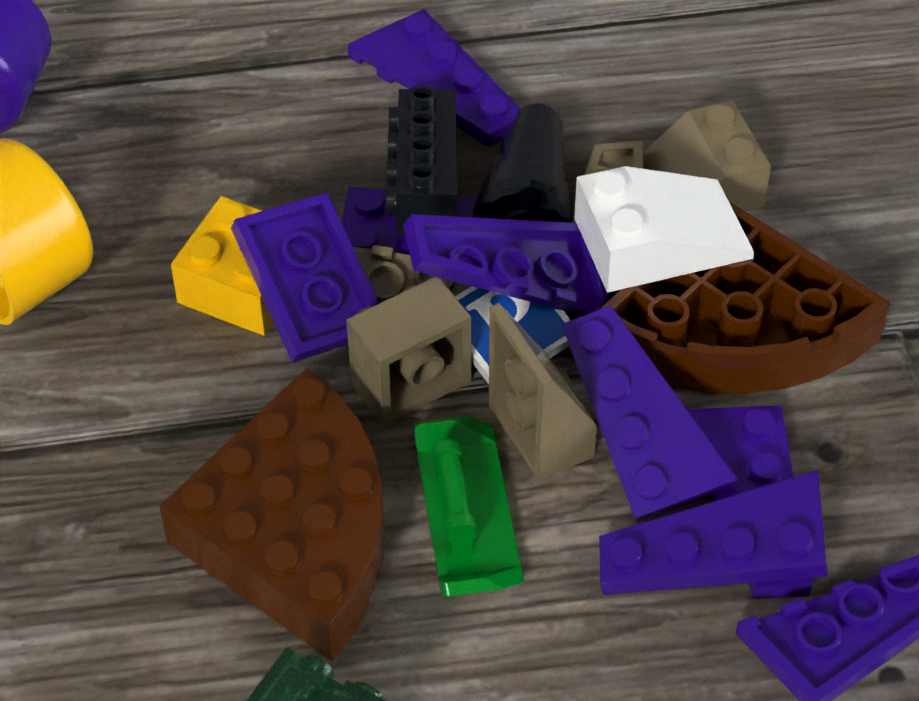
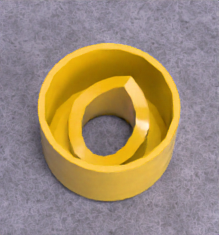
(41, 232)

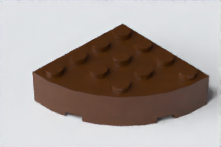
(753, 320)
(290, 515)

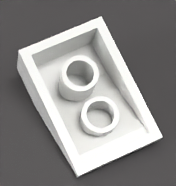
(656, 225)

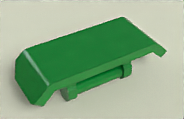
(466, 506)

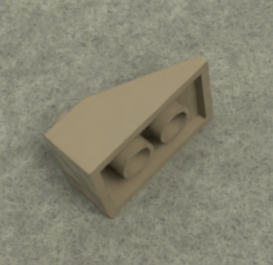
(536, 400)

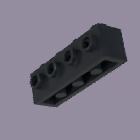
(422, 155)

